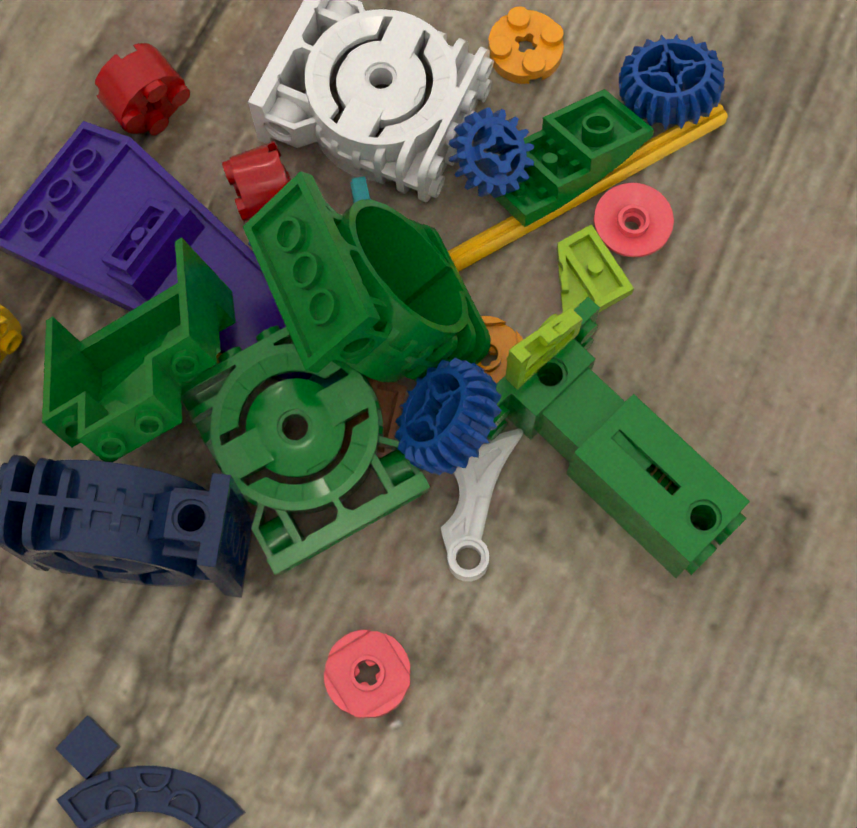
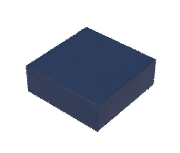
(88, 747)

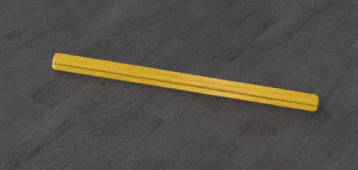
(649, 153)

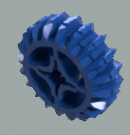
(671, 81)
(447, 416)

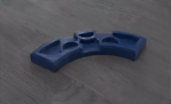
(150, 790)

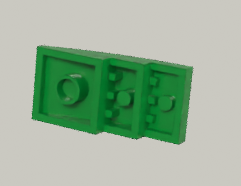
(575, 153)

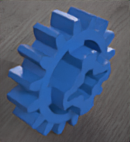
(488, 170)

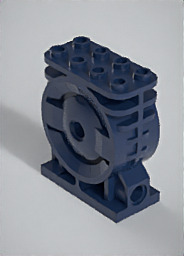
(125, 523)

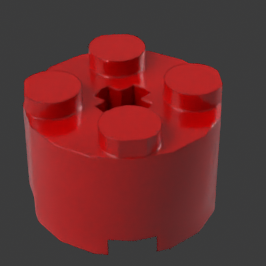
(141, 90)
(256, 177)

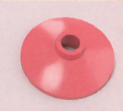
(633, 204)

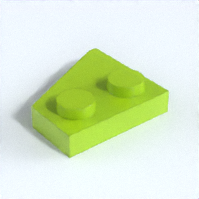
(589, 271)
(541, 346)

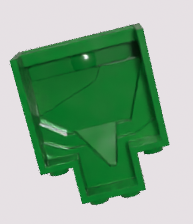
(130, 375)

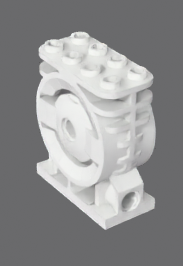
(360, 52)

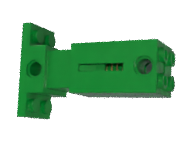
(624, 455)

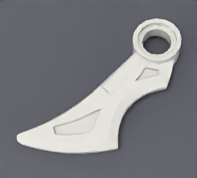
(475, 493)

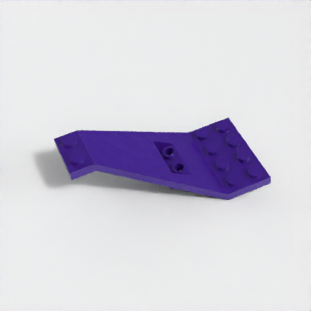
(111, 224)

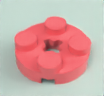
(342, 669)

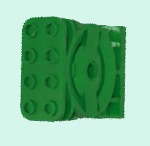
(363, 286)
(216, 406)

